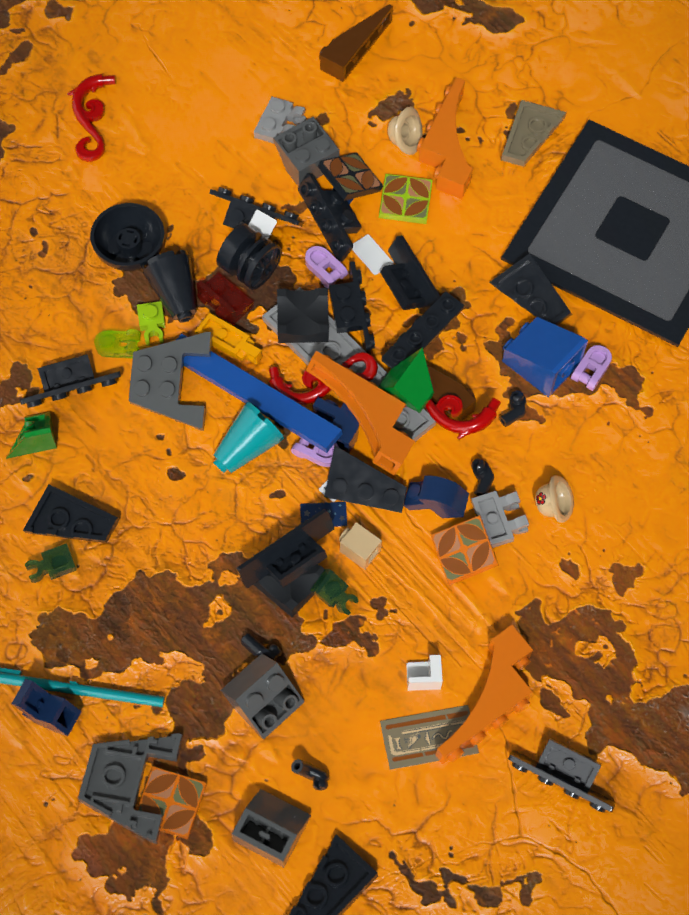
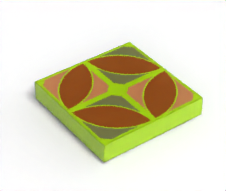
(405, 198)

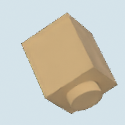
(359, 545)

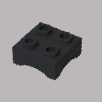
(302, 316)
(293, 595)

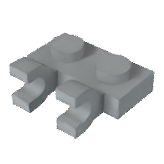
(275, 118)
(491, 510)

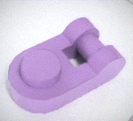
(318, 260)
(597, 360)
(316, 455)

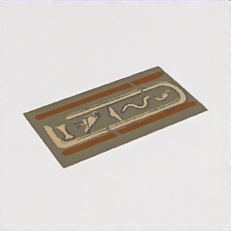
(416, 737)

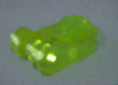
(109, 343)

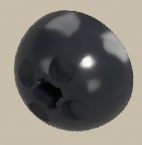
(127, 236)

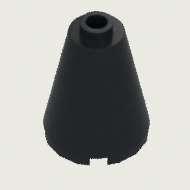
(173, 283)

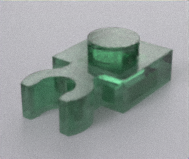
(55, 562)
(332, 590)

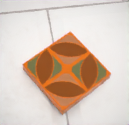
(464, 550)
(174, 798)

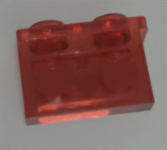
(224, 298)

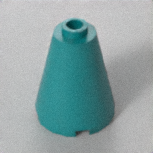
(246, 439)

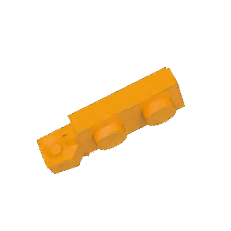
(230, 339)

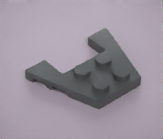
(158, 378)
(115, 779)

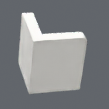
(425, 674)

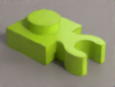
(151, 319)

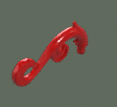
(86, 117)
(278, 383)
(450, 402)

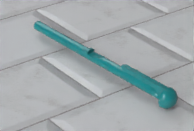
(14, 678)

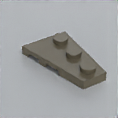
(529, 131)

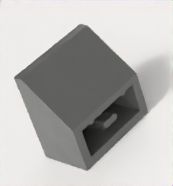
(304, 148)
(263, 695)
(270, 827)

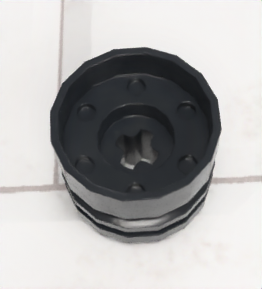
(249, 256)

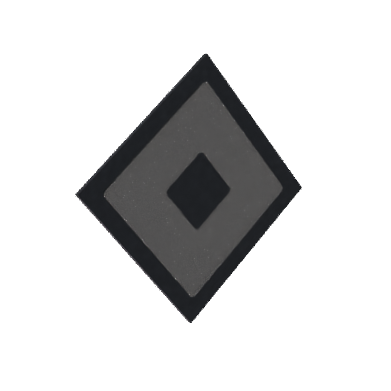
(615, 231)

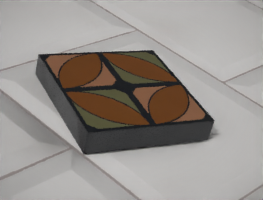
(350, 176)

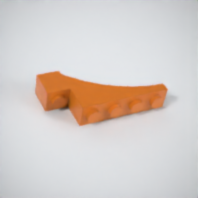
(442, 146)
(371, 407)
(501, 696)

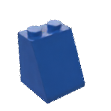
(544, 354)

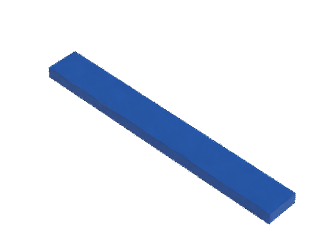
(265, 398)

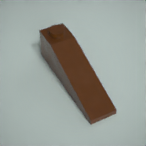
(351, 46)
(444, 385)

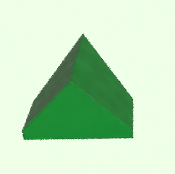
(410, 381)
(34, 436)

